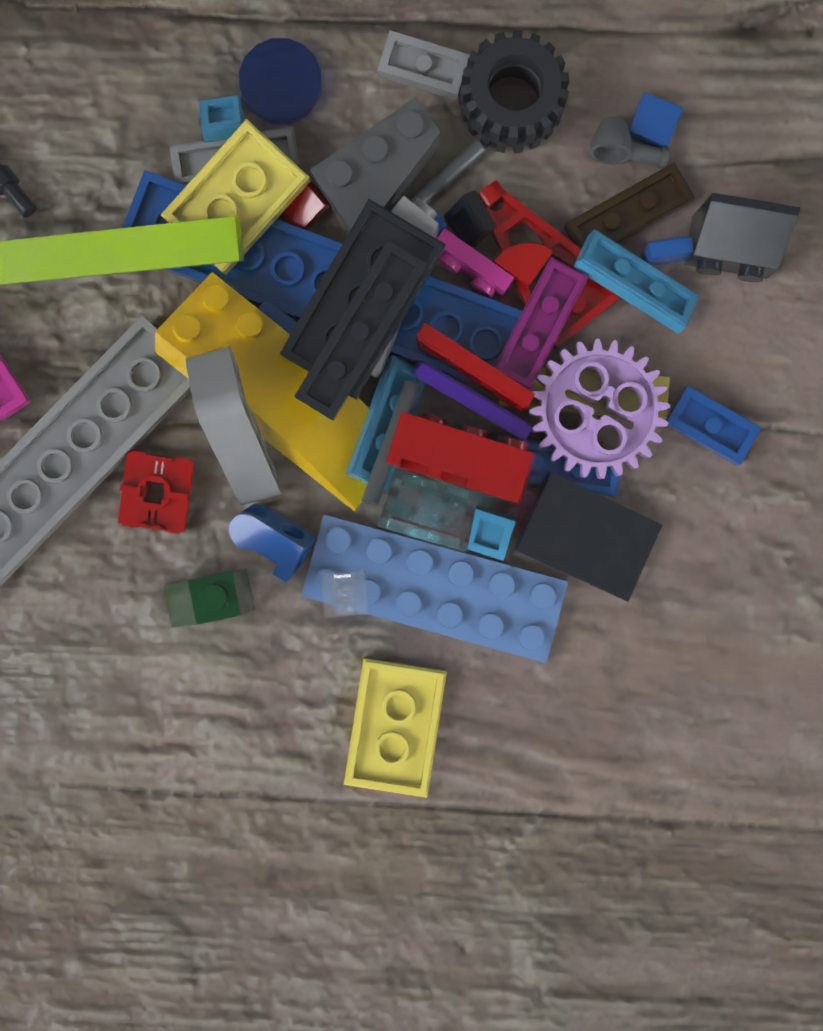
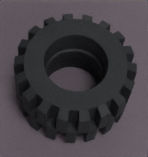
(518, 59)

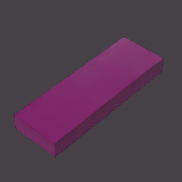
(540, 322)

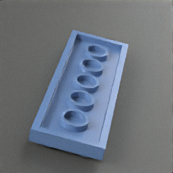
(441, 588)

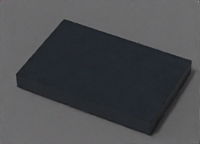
(587, 536)

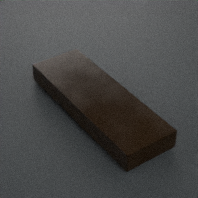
(634, 207)

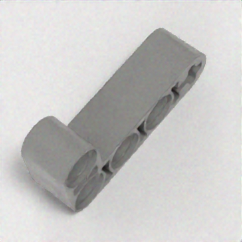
(231, 425)

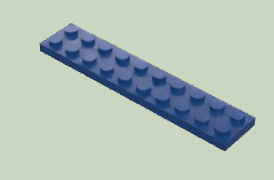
(291, 263)

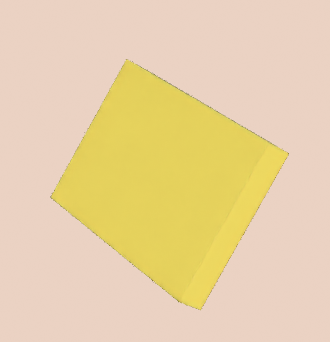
(242, 180)
(395, 727)

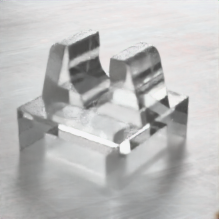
(344, 593)

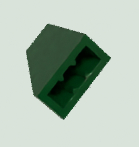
(209, 598)

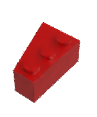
(462, 456)

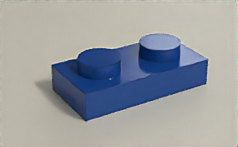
(712, 425)

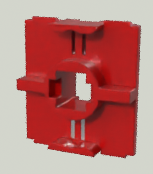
(138, 476)

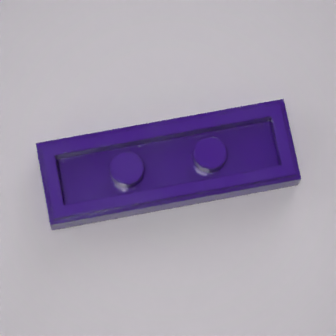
(471, 399)

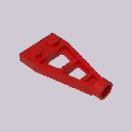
(593, 297)

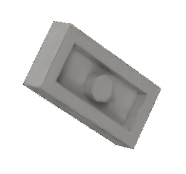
(422, 65)

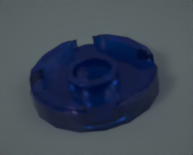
(280, 81)

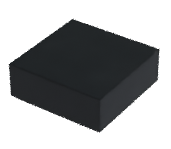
(470, 219)

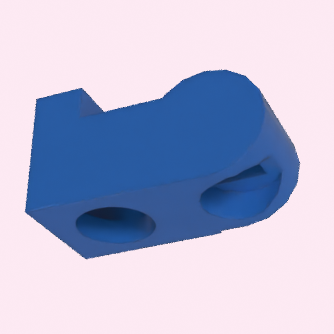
(273, 538)

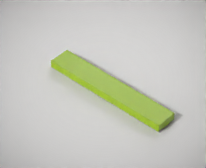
(121, 250)

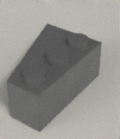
(378, 163)

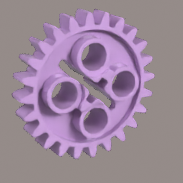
(615, 374)

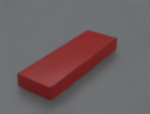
(473, 368)

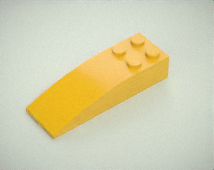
(222, 317)

